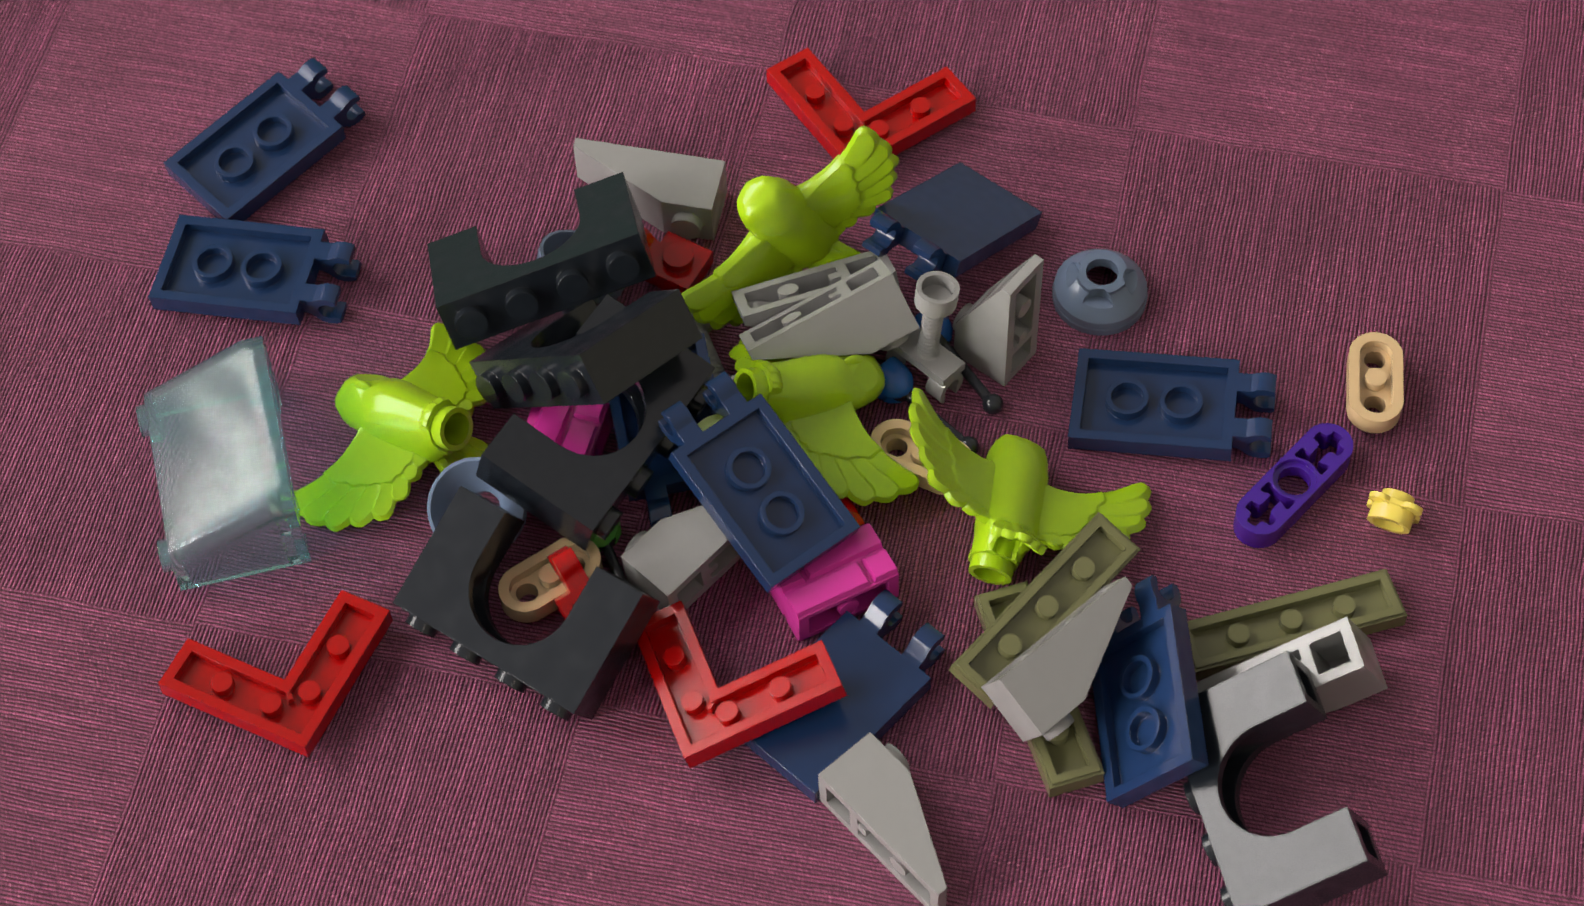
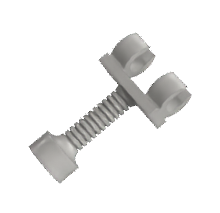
(935, 298)

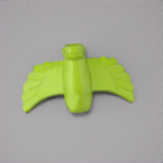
(797, 224)
(818, 406)
(399, 434)
(1012, 496)

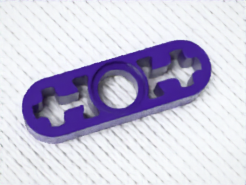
(1289, 507)

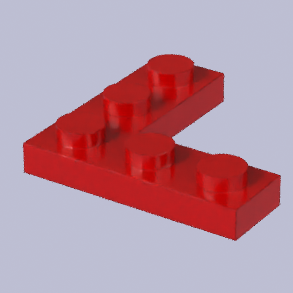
(835, 116)
(281, 710)
(718, 718)

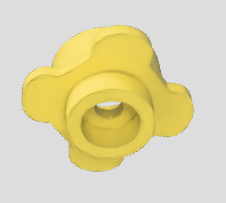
(1393, 510)

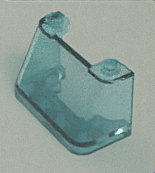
(223, 469)

